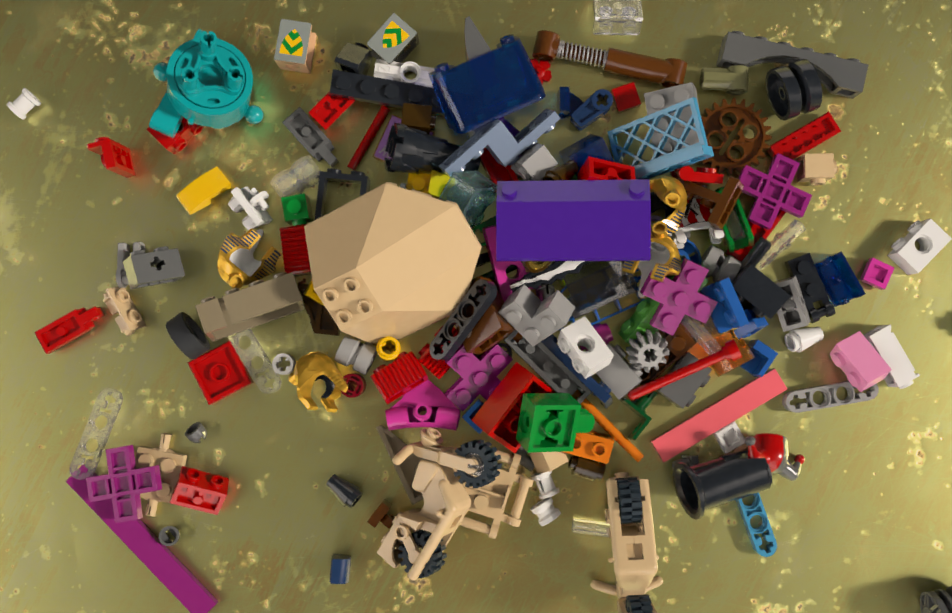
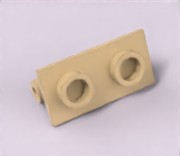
(119, 302)

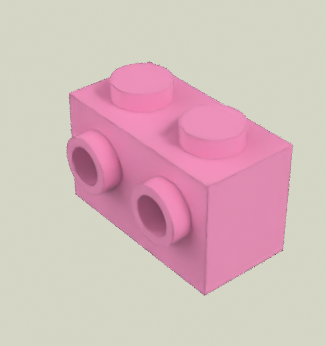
(859, 361)

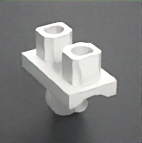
(254, 205)

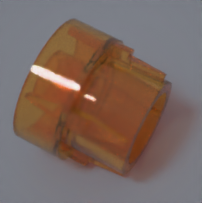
(725, 366)

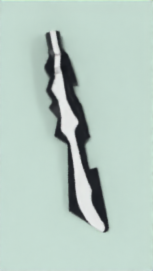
(555, 271)

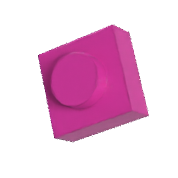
(877, 273)

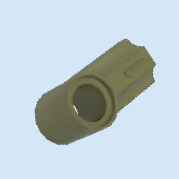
(731, 79)

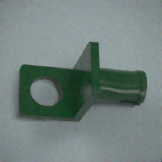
(639, 406)

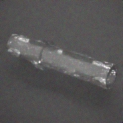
(781, 242)

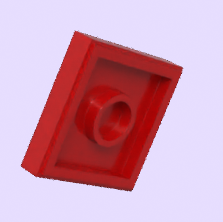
(220, 372)

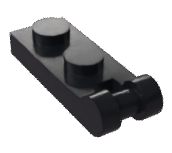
(810, 286)

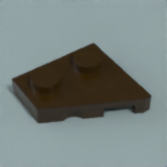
(319, 316)

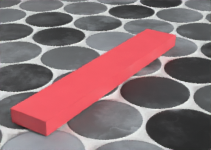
(718, 415)

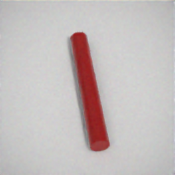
(368, 138)

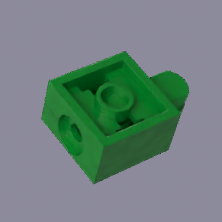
(551, 422)

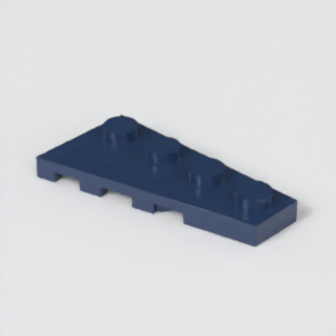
(599, 389)

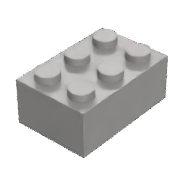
(665, 98)

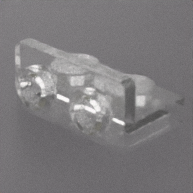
(617, 17)

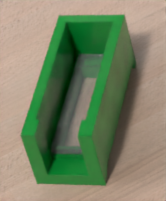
(737, 229)

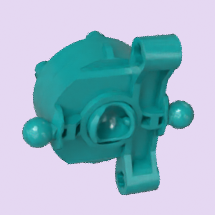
(206, 85)

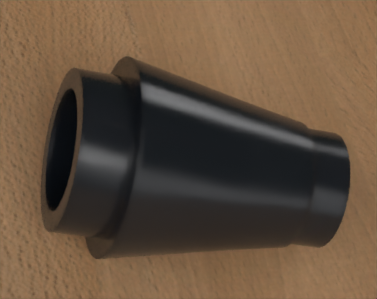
(345, 492)

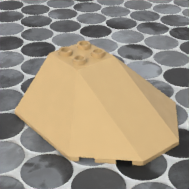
(391, 262)

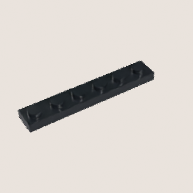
(382, 91)

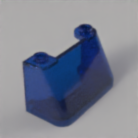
(487, 86)

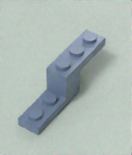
(500, 142)

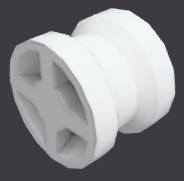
(545, 511)

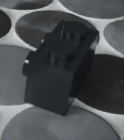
(759, 292)

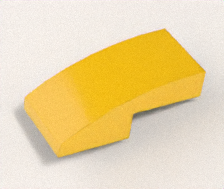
(201, 190)

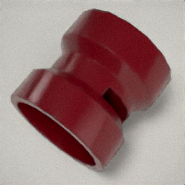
(356, 386)

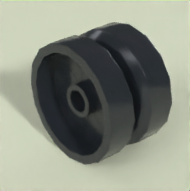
(793, 89)

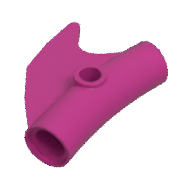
(425, 397)

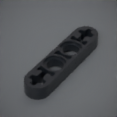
(459, 317)

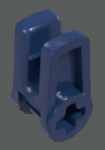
(590, 111)

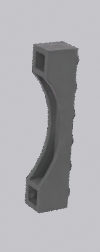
(837, 74)

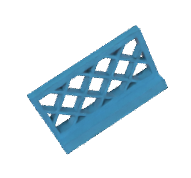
(669, 161)

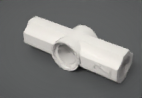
(396, 71)

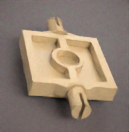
(170, 466)

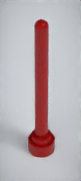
(728, 352)

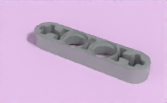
(830, 397)

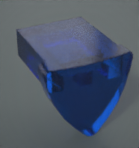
(567, 102)

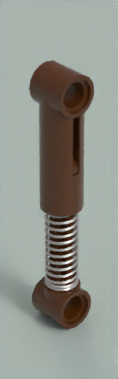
(666, 72)

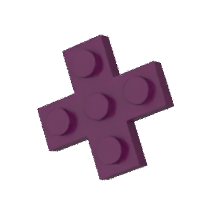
(773, 191)
(679, 297)
(476, 374)
(124, 483)

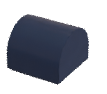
(340, 569)

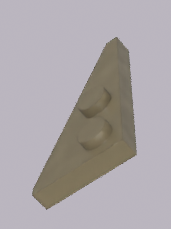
(408, 468)

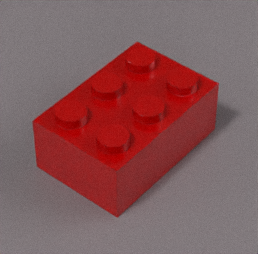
(502, 409)

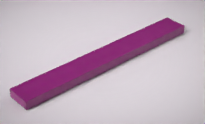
(150, 552)

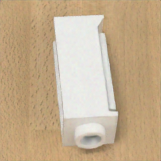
(893, 354)

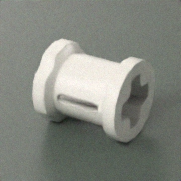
(23, 103)
(545, 485)

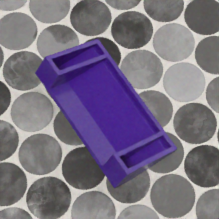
(573, 220)

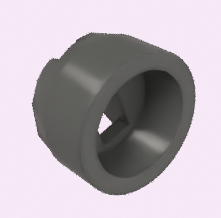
(196, 432)
(164, 538)

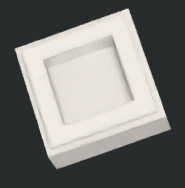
(729, 437)

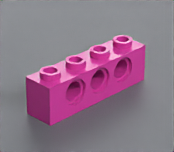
(499, 267)

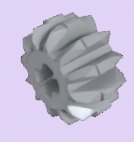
(651, 358)

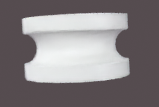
(278, 358)

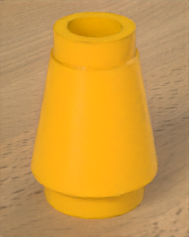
(388, 343)

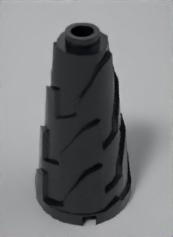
(418, 152)

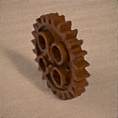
(749, 148)

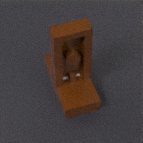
(723, 202)

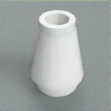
(801, 339)

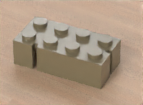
(250, 306)

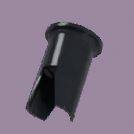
(719, 481)

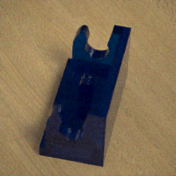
(838, 279)

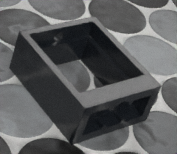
(336, 175)

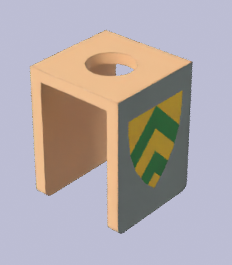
(295, 46)

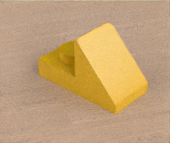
(428, 183)

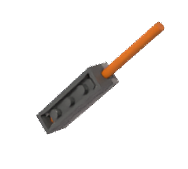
(564, 381)

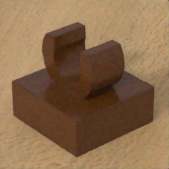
(382, 515)

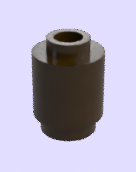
(586, 468)

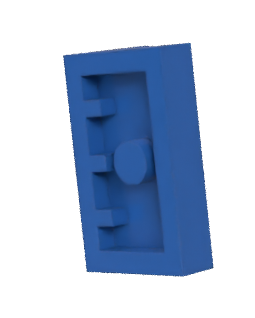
(728, 311)

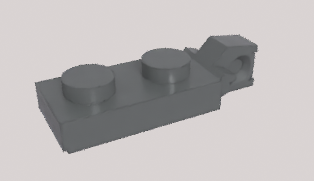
(310, 136)

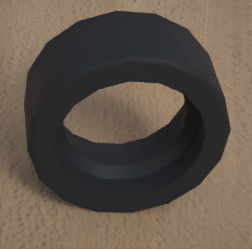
(187, 335)

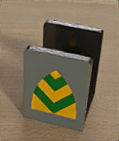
(393, 40)

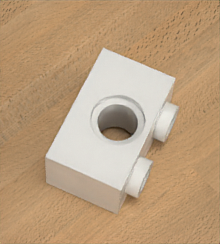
(931, 242)
(583, 334)

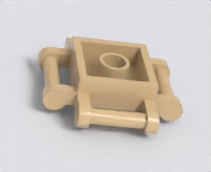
(492, 498)

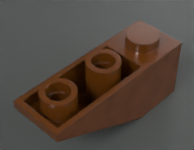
(677, 346)

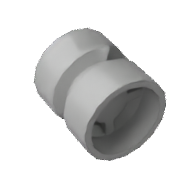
(720, 265)
(355, 353)

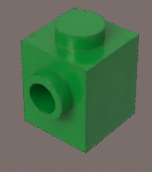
(297, 209)

